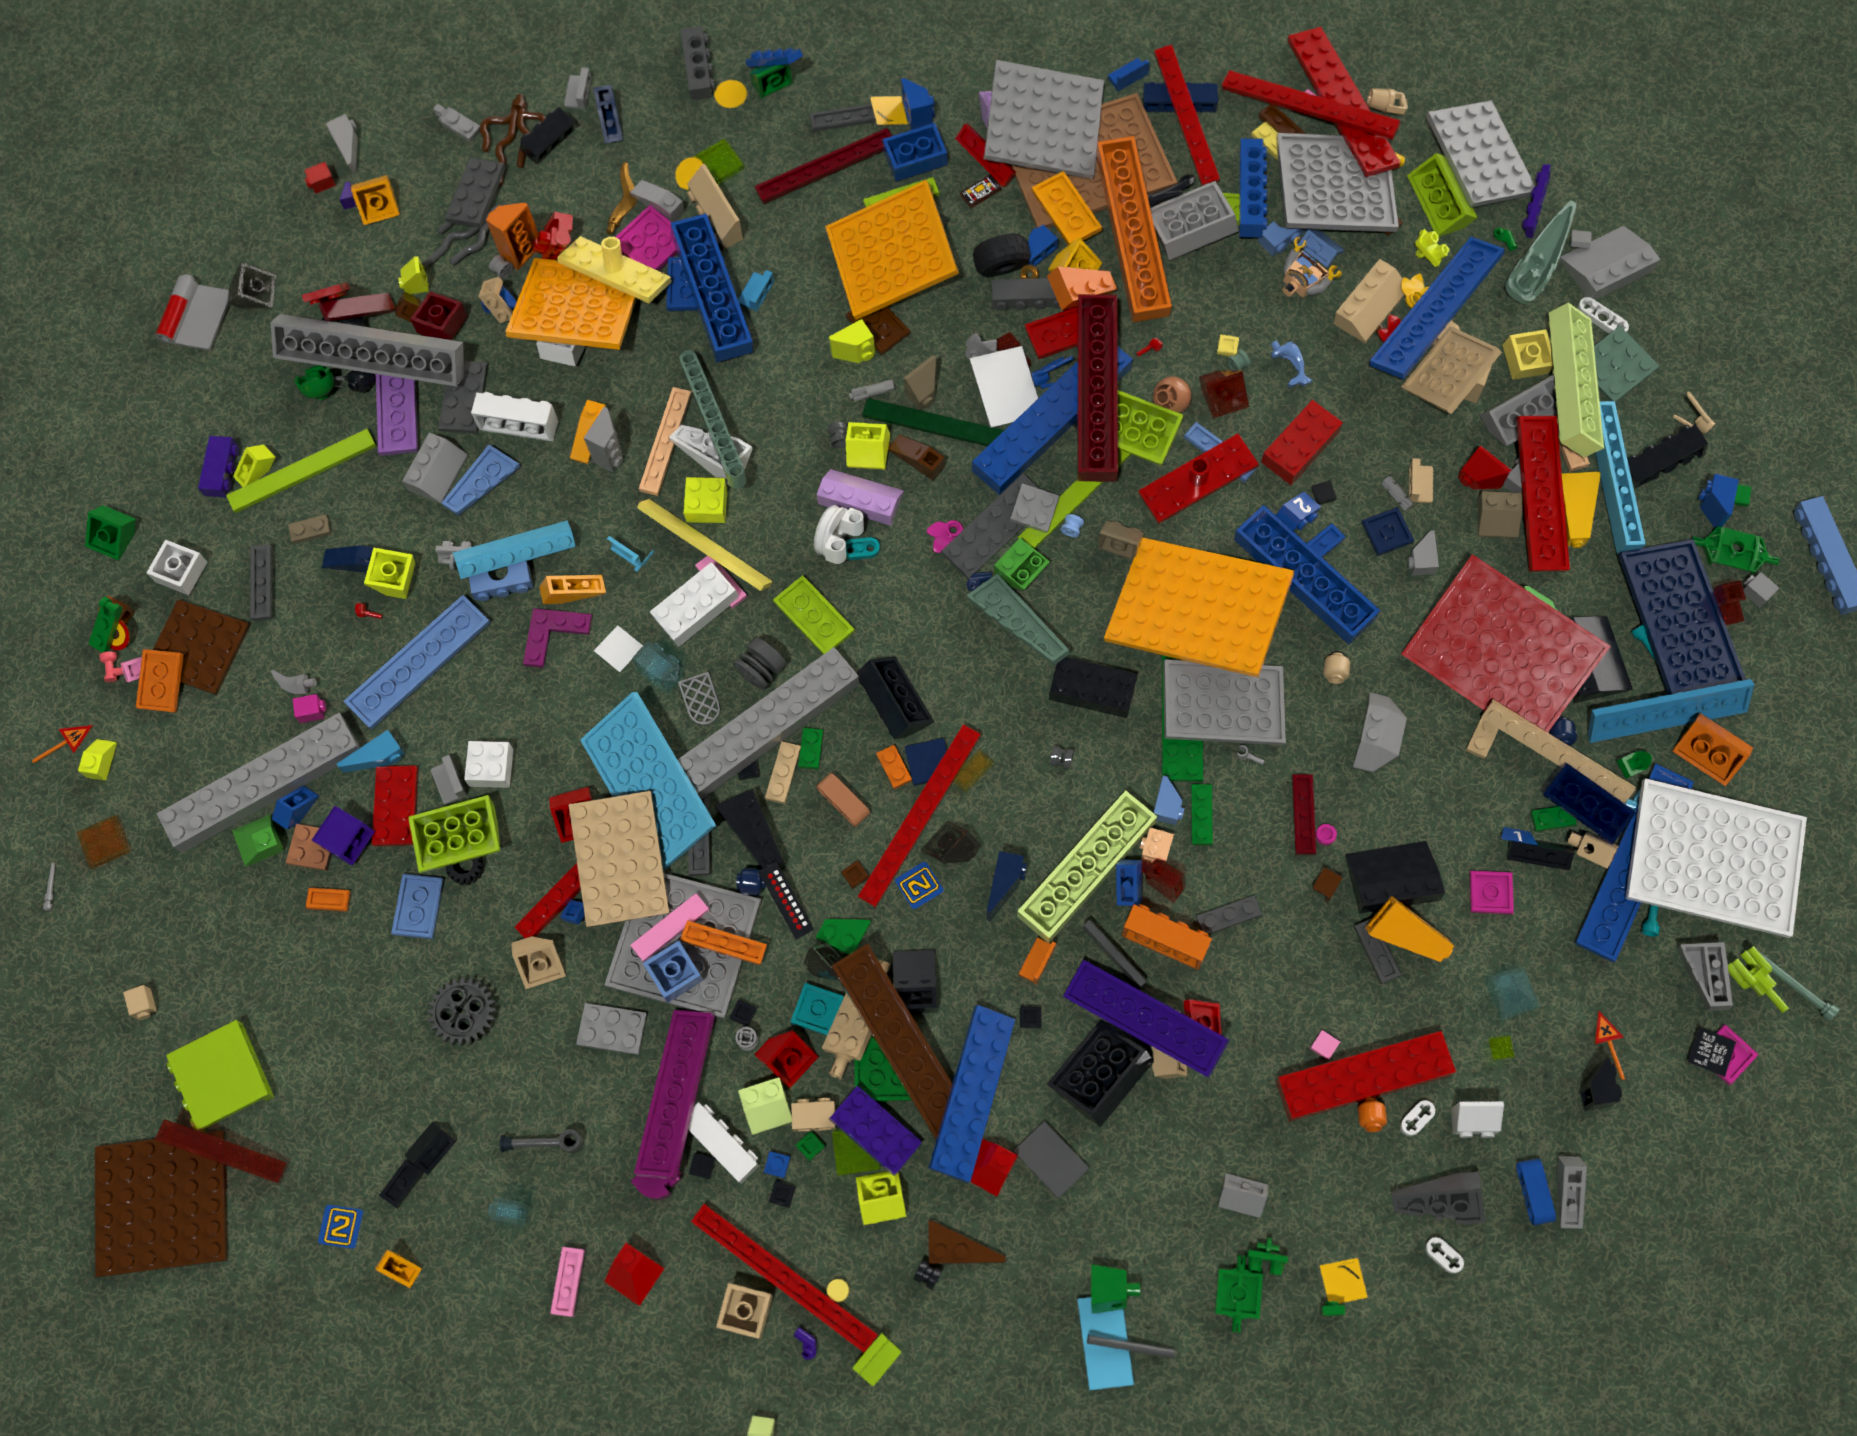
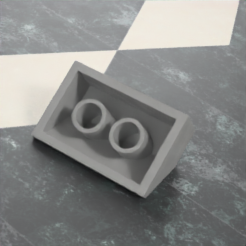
(604, 442)
(434, 468)

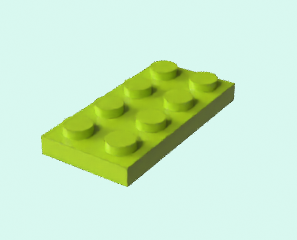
(813, 615)

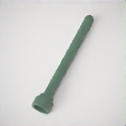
(1828, 1010)

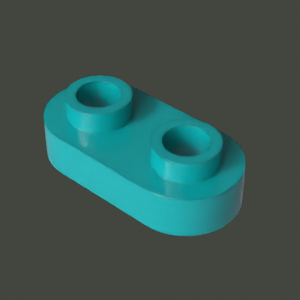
(860, 548)

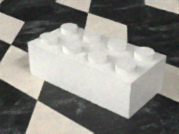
(515, 416)
(694, 604)

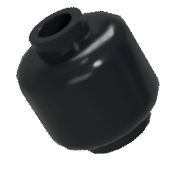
(360, 381)

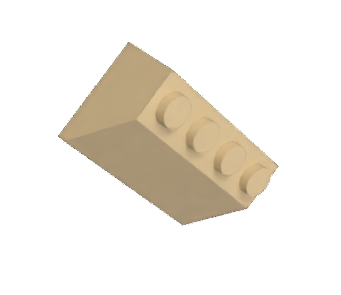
(711, 200)
(1370, 302)

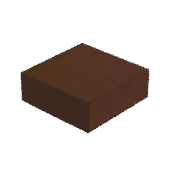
(855, 874)

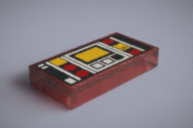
(980, 191)

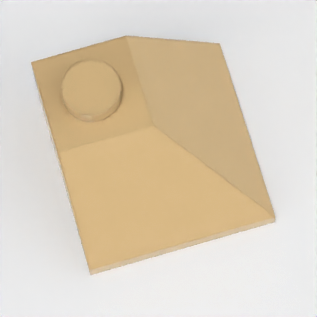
(537, 961)

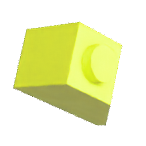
(413, 277)
(253, 464)
(97, 759)

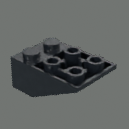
(916, 980)

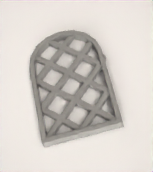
(692, 679)

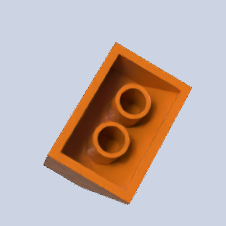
(1712, 749)

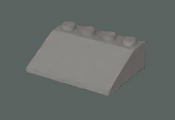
(1193, 220)
(1610, 262)

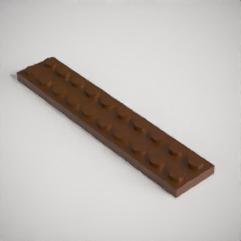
(896, 1034)

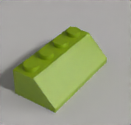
(1441, 196)

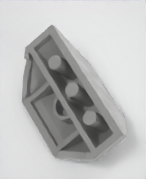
(1380, 733)

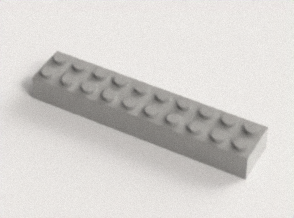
(367, 350)
(768, 722)
(258, 783)

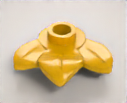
(1413, 288)

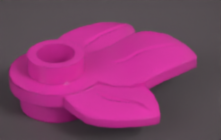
(942, 534)

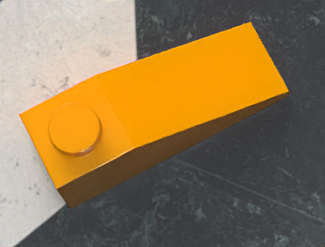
(588, 416)
(570, 588)

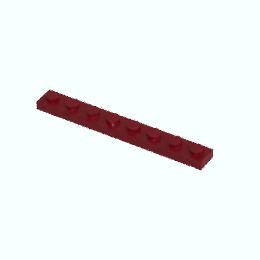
(822, 166)

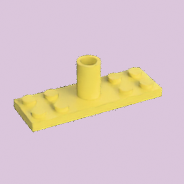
(614, 269)

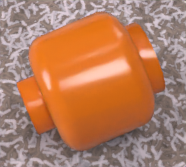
(1372, 1115)

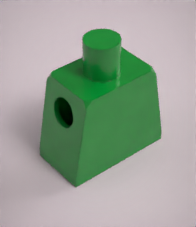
(1110, 1289)

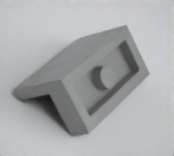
(578, 90)
(448, 781)
(1243, 1195)

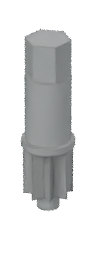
(871, 390)

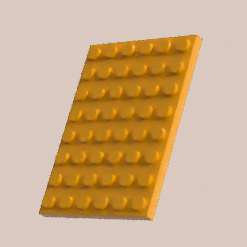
(1199, 607)

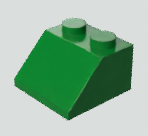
(771, 79)
(109, 531)

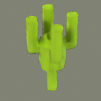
(1757, 977)

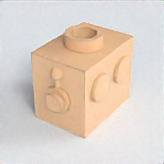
(1156, 845)

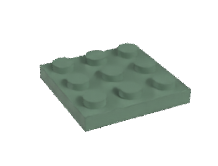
(1621, 364)

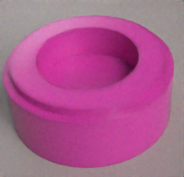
(1326, 834)

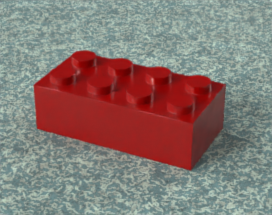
(1301, 442)

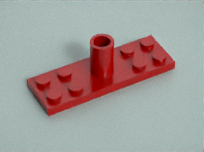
(1198, 478)

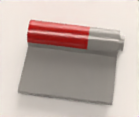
(192, 314)

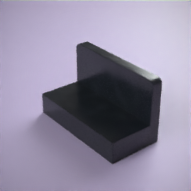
(429, 1148)

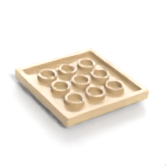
(1451, 369)

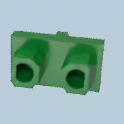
(1276, 1261)

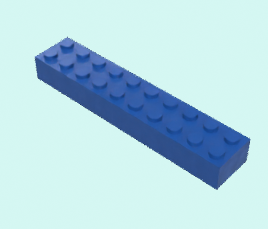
(1035, 430)

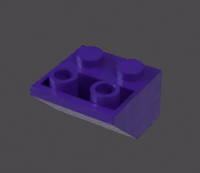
(343, 836)

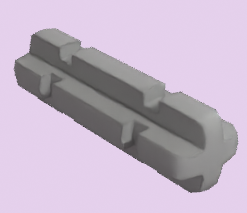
(1397, 493)

